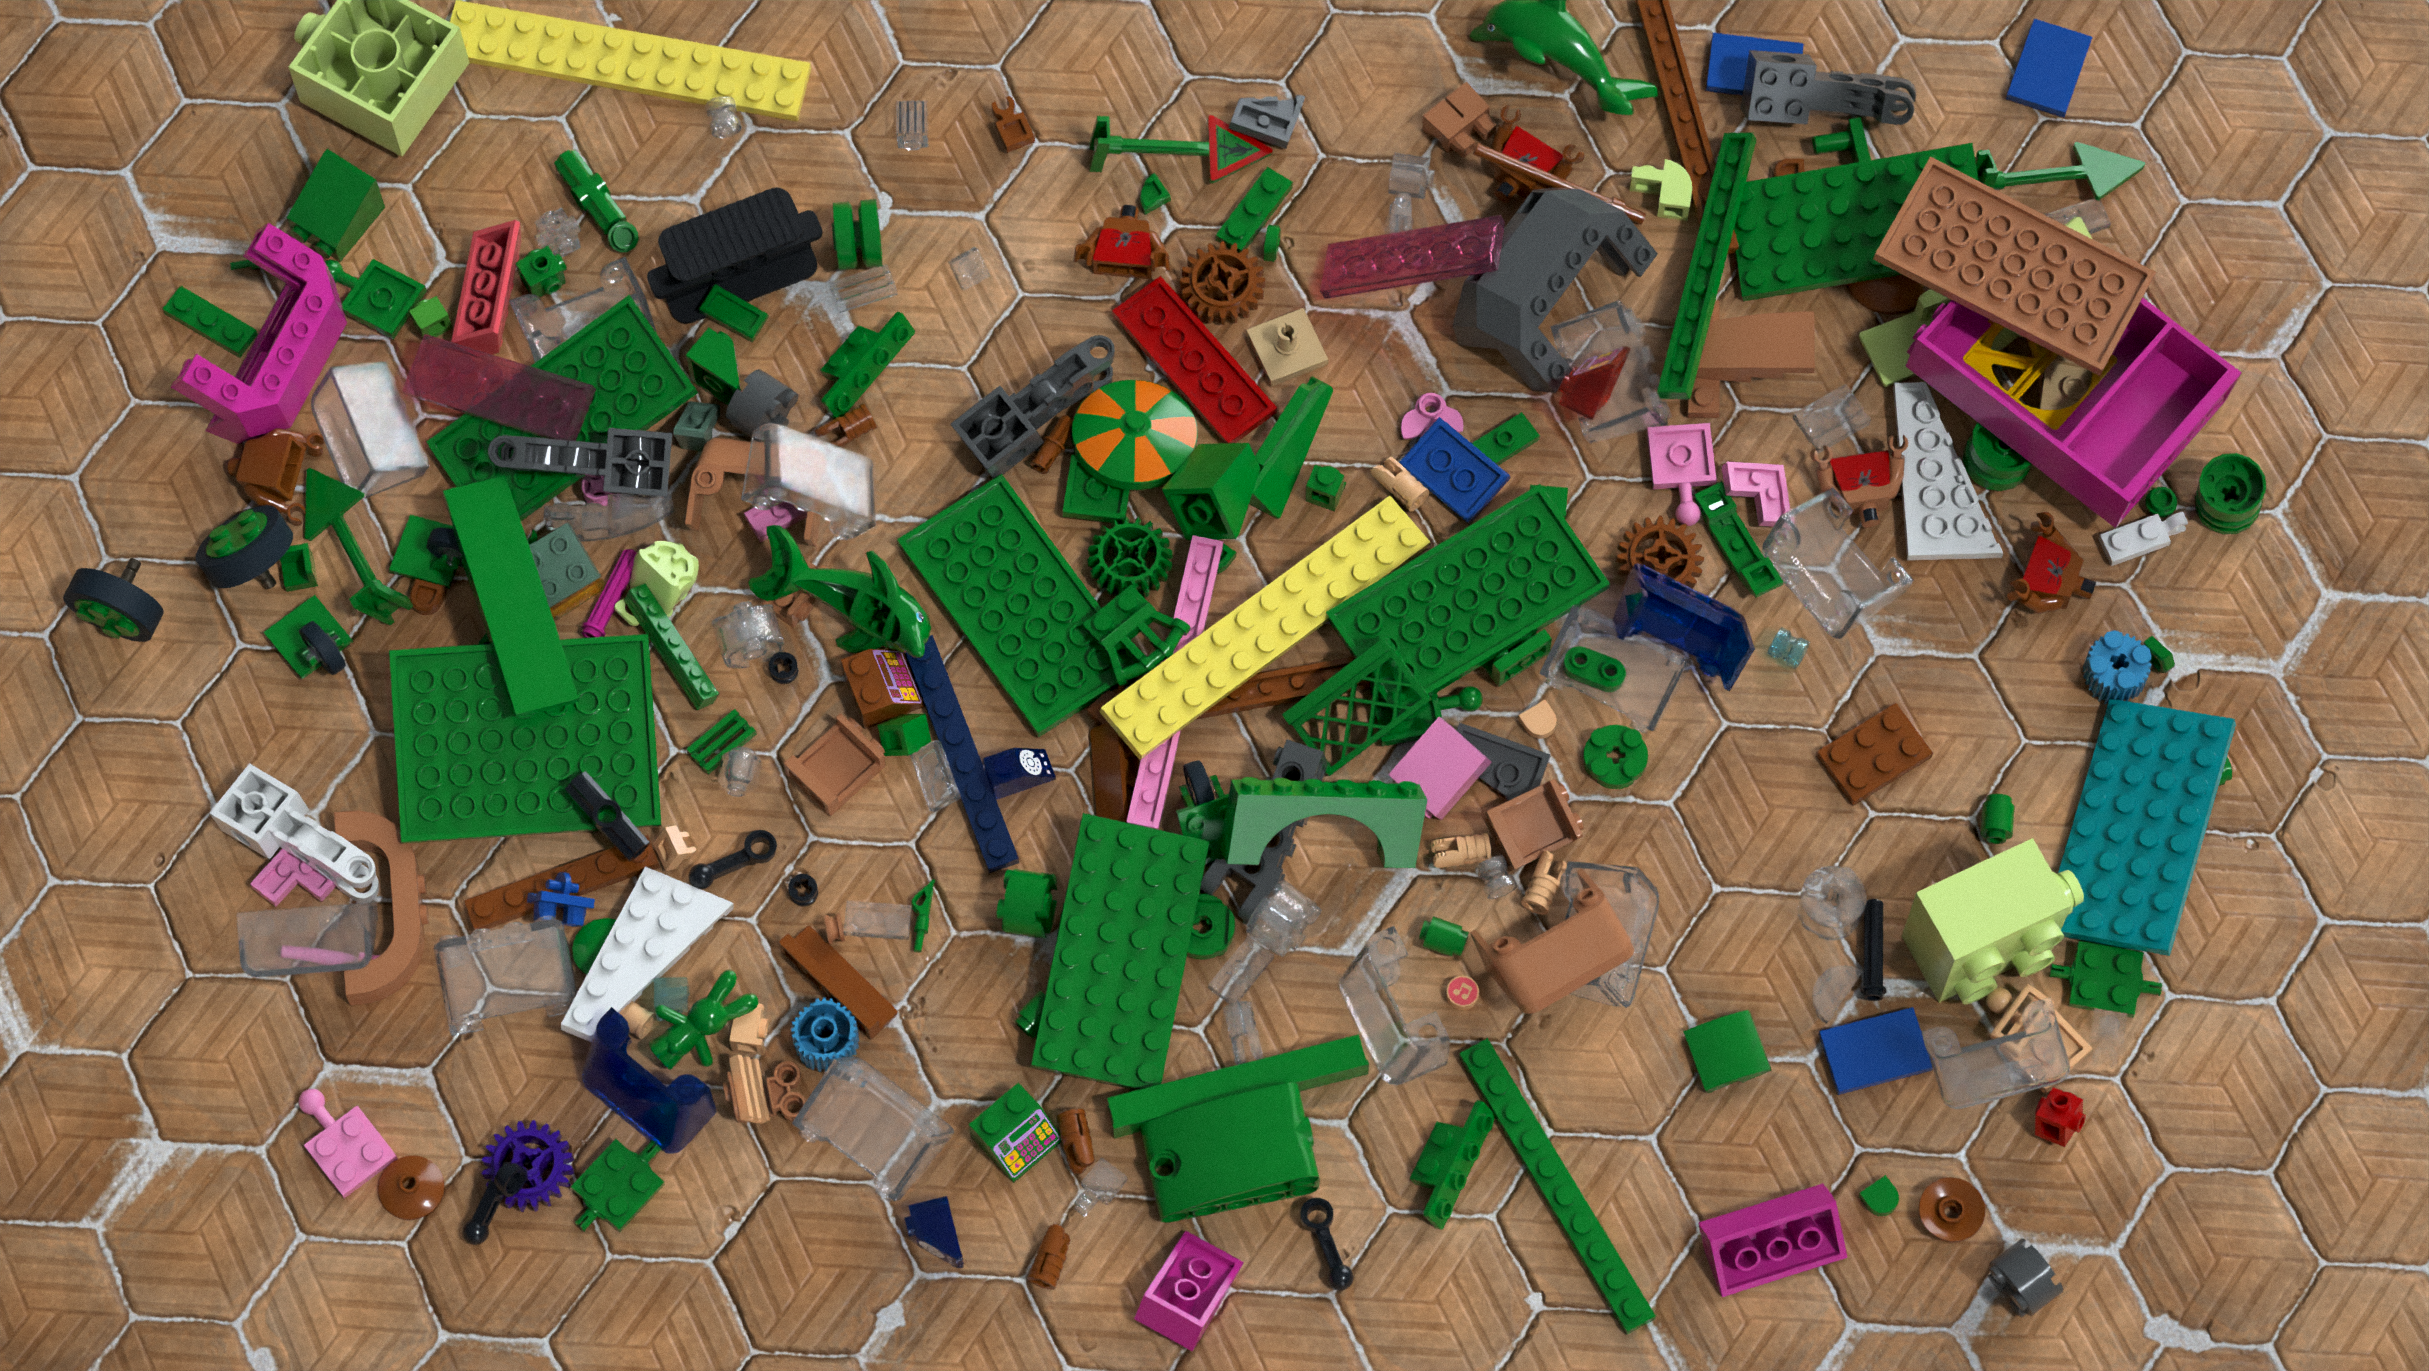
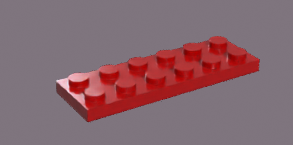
(1194, 361)

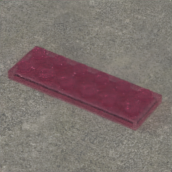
(1413, 257)
(498, 389)

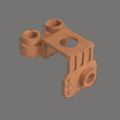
(777, 1092)

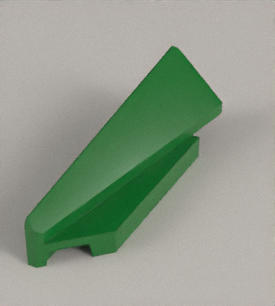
(1288, 446)

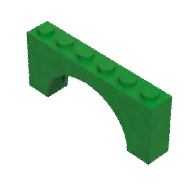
(1265, 807)

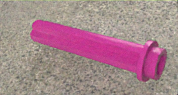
(610, 596)

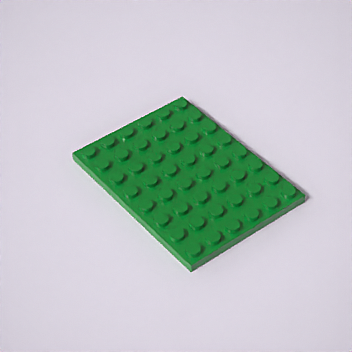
(486, 774)

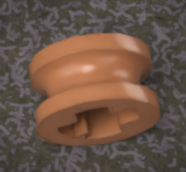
(834, 928)

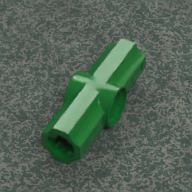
(589, 190)

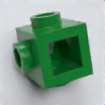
(541, 271)

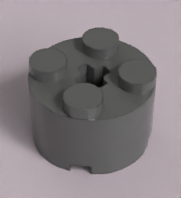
(760, 403)
(2025, 1278)

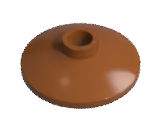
(1960, 1197)
(413, 1202)

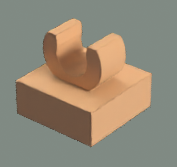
(671, 847)

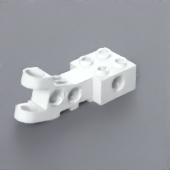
(272, 816)

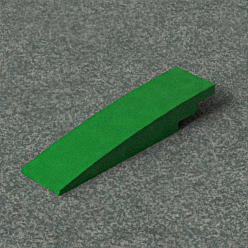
(510, 596)

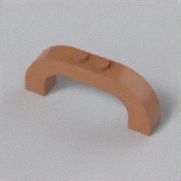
(401, 959)

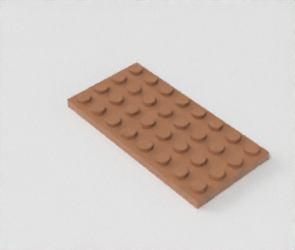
(2014, 266)

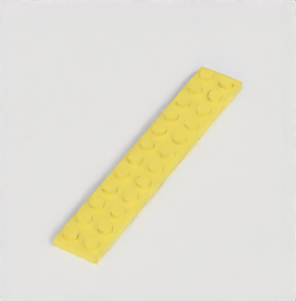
(631, 60)
(1262, 628)

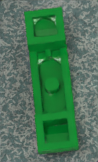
(1736, 542)

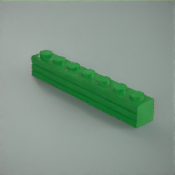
(671, 646)

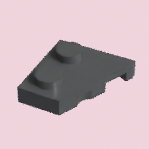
(1267, 118)

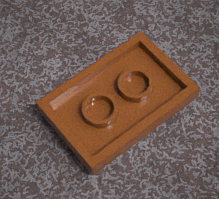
(1874, 754)

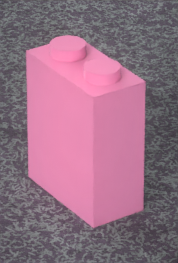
(1442, 765)

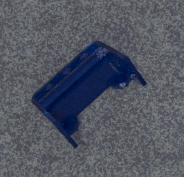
(1686, 620)

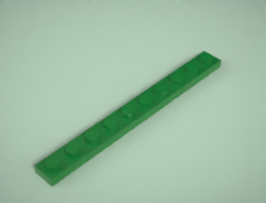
(1706, 266)
(1557, 1186)

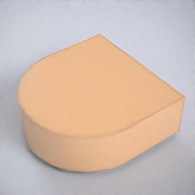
(1539, 720)

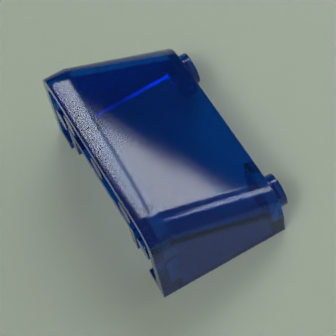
(660, 1113)

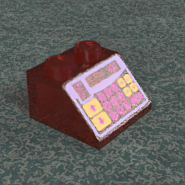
(1591, 384)

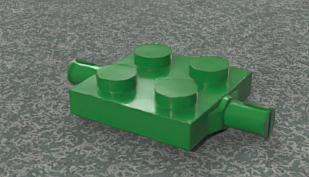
(2105, 978)
(617, 1185)

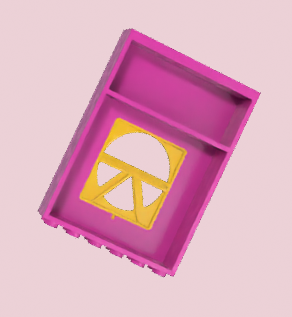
(2122, 430)

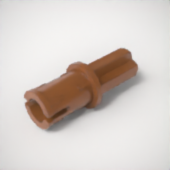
(1052, 445)

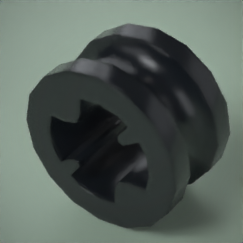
(783, 677)
(808, 899)

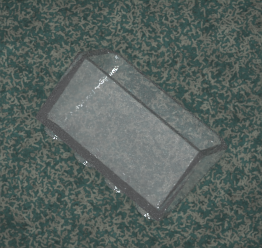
(367, 428)
(307, 939)

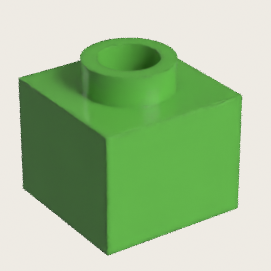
(430, 317)

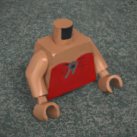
(1863, 479)

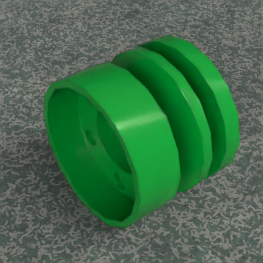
(2235, 478)

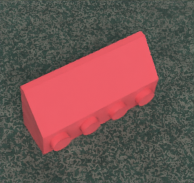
(487, 287)

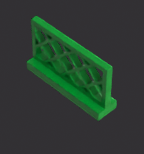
(1348, 679)

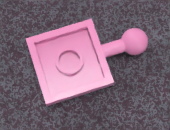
(1682, 459)
(347, 1149)

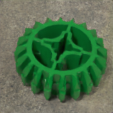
(1116, 538)

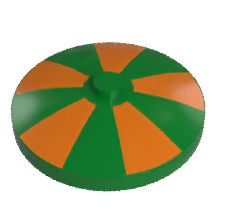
(1133, 434)

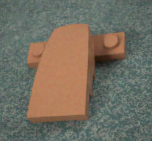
(1750, 348)

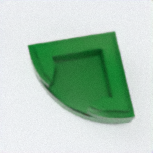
(1153, 194)

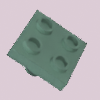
(562, 564)

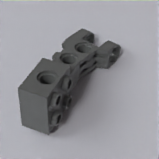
(1788, 86)
(1004, 427)
(629, 461)
(1292, 762)

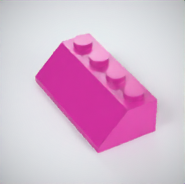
(1773, 1239)

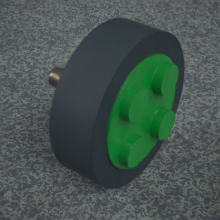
(245, 548)
(114, 603)

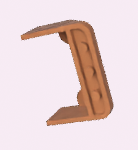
(708, 478)
(1560, 957)

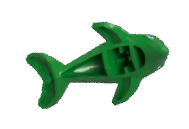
(1550, 31)
(869, 602)

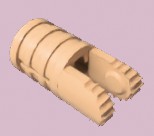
(1401, 483)
(1461, 850)
(1543, 886)
(638, 1019)

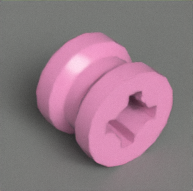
(594, 485)

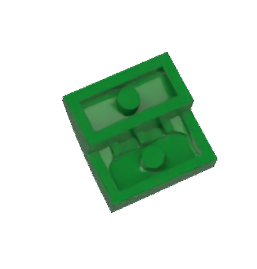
(1727, 1050)

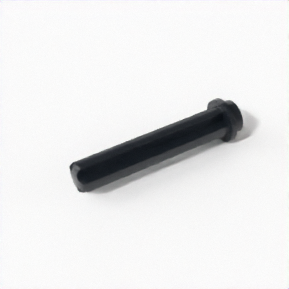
(1873, 951)

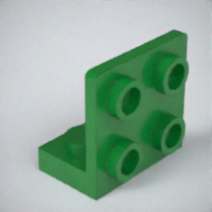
(1519, 657)

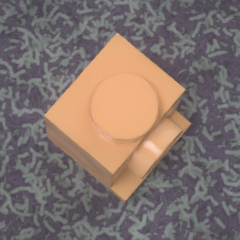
(748, 1031)

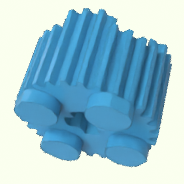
(2122, 653)
(821, 1018)

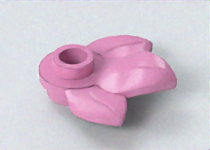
(1419, 420)

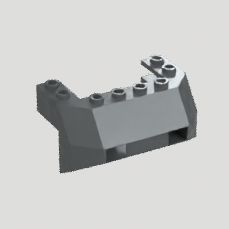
(1538, 261)

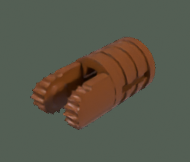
(850, 424)
(1076, 1139)
(1050, 1258)

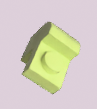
(1671, 184)

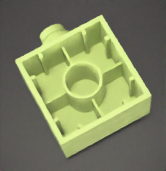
(378, 67)
(1990, 921)

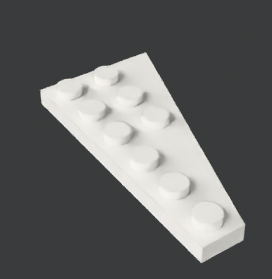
(1937, 494)
(644, 943)

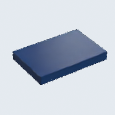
(1730, 59)
(2049, 68)
(1454, 470)
(1875, 1051)

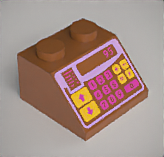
(880, 685)

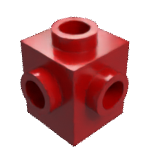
(2059, 1116)

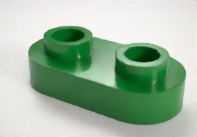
(1593, 671)

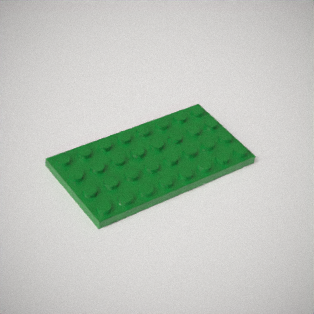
(1827, 222)
(634, 387)
(1472, 596)
(1015, 603)
(1119, 953)

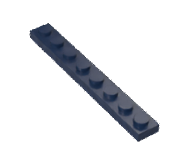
(963, 759)

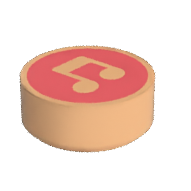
(1462, 993)

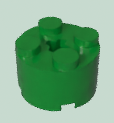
(1028, 903)

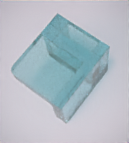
(671, 993)

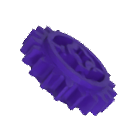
(536, 1157)

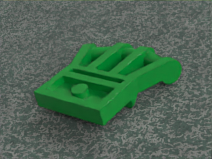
(1123, 620)

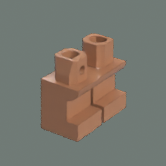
(1458, 119)

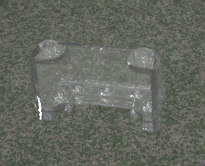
(551, 326)
(1651, 668)
(1636, 906)
(2002, 1064)
(873, 1125)

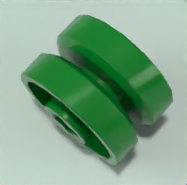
(857, 234)
(1993, 462)

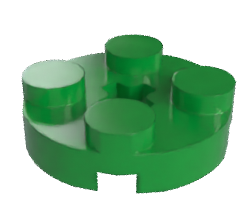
(1627, 742)
(1214, 941)

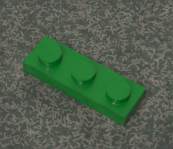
(1254, 210)
(210, 321)

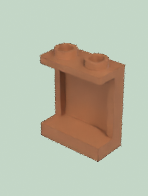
(836, 765)
(1533, 824)

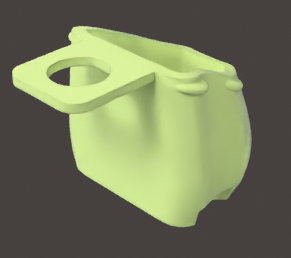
(666, 571)

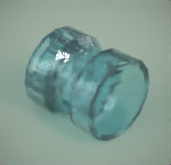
(1782, 643)

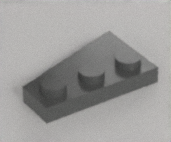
(1513, 766)

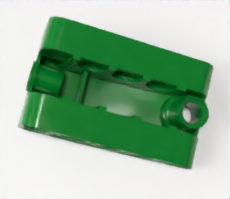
(1231, 1153)

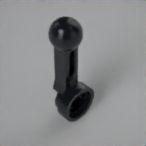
(703, 875)
(507, 1182)
(1339, 1275)

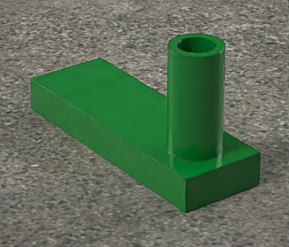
(1851, 139)

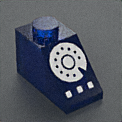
(1017, 770)
(935, 1230)

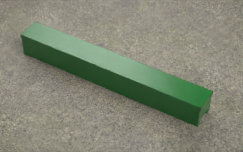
(1306, 1067)

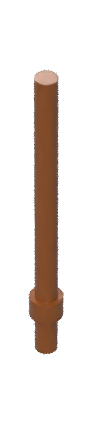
(1550, 179)

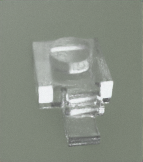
(1100, 1184)

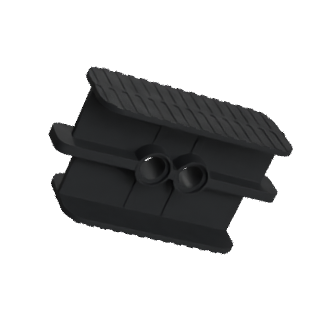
(740, 247)

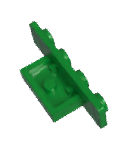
(861, 362)
(1449, 1160)

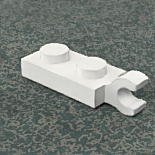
(2140, 537)

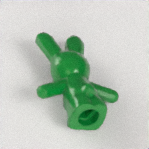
(704, 1019)

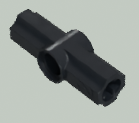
(593, 801)

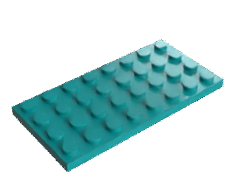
(2143, 823)

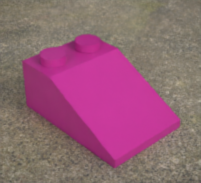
(1188, 1290)

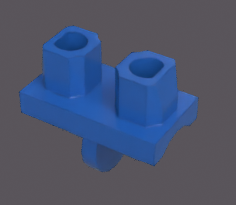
(574, 906)

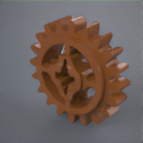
(1219, 260)
(1661, 547)

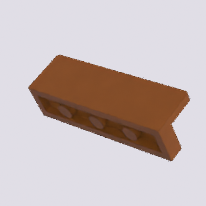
(1113, 773)
(838, 980)

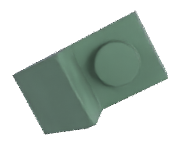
(696, 425)

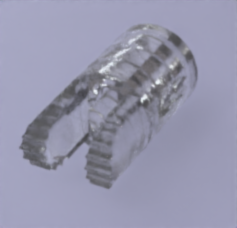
(1399, 215)
(1242, 1028)

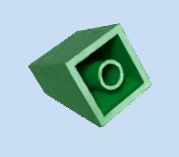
(335, 207)
(1213, 490)

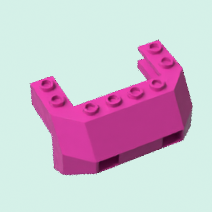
(285, 352)

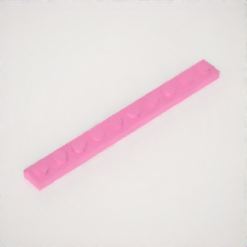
(1193, 608)

